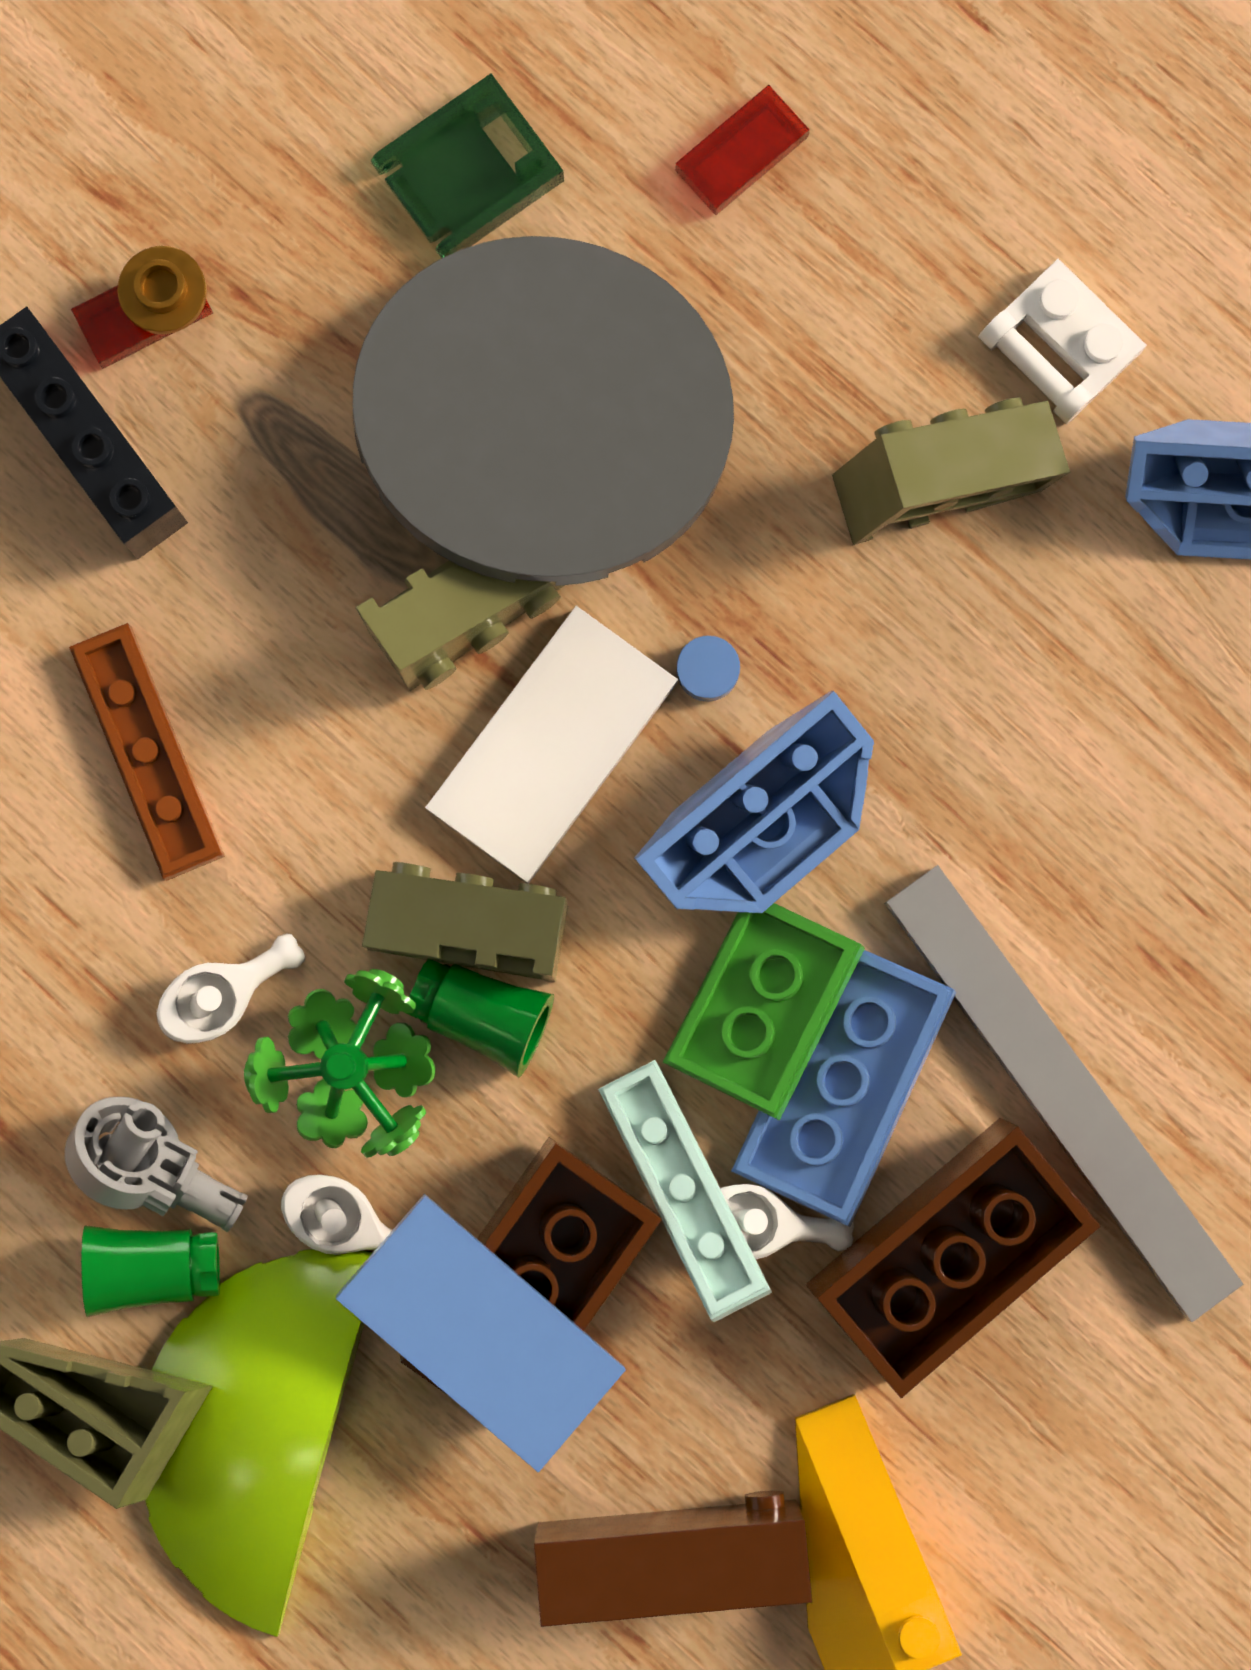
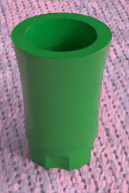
(482, 1013)
(146, 1268)

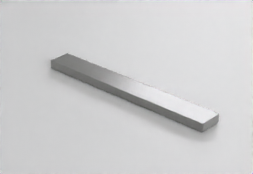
(1064, 1094)

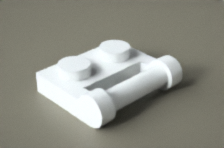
(1075, 327)

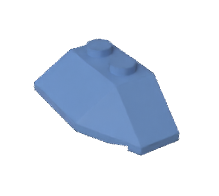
(1195, 486)
(765, 814)

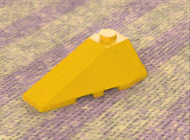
(866, 1571)

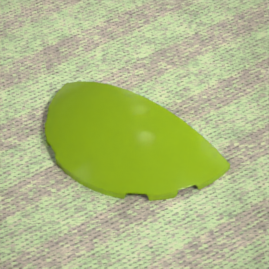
(251, 1461)

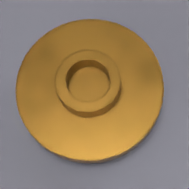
(162, 290)

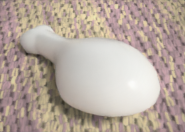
(214, 995)
(331, 1215)
(772, 1224)

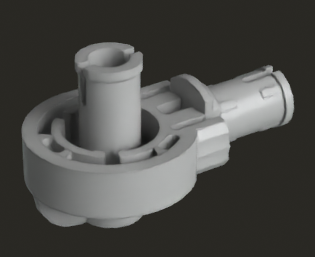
(143, 1164)

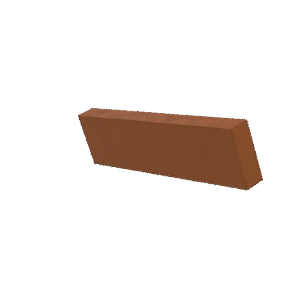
(147, 752)

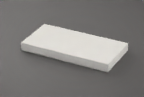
(551, 744)

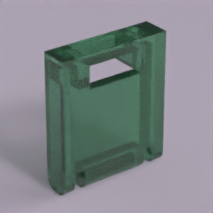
(458, 177)

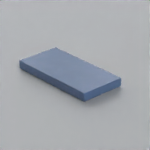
(849, 1091)
(480, 1333)

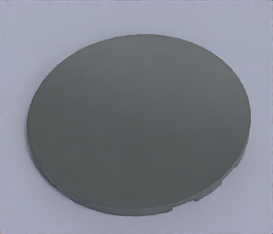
(542, 410)

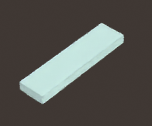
(684, 1191)

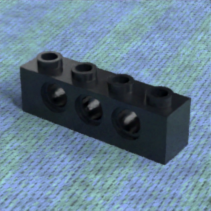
(85, 436)

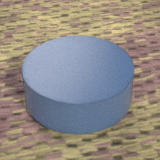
(708, 668)

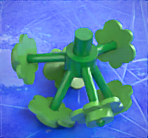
(329, 1032)

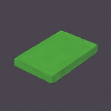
(764, 1007)

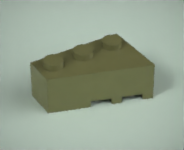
(950, 466)
(447, 617)
(466, 921)
(95, 1416)

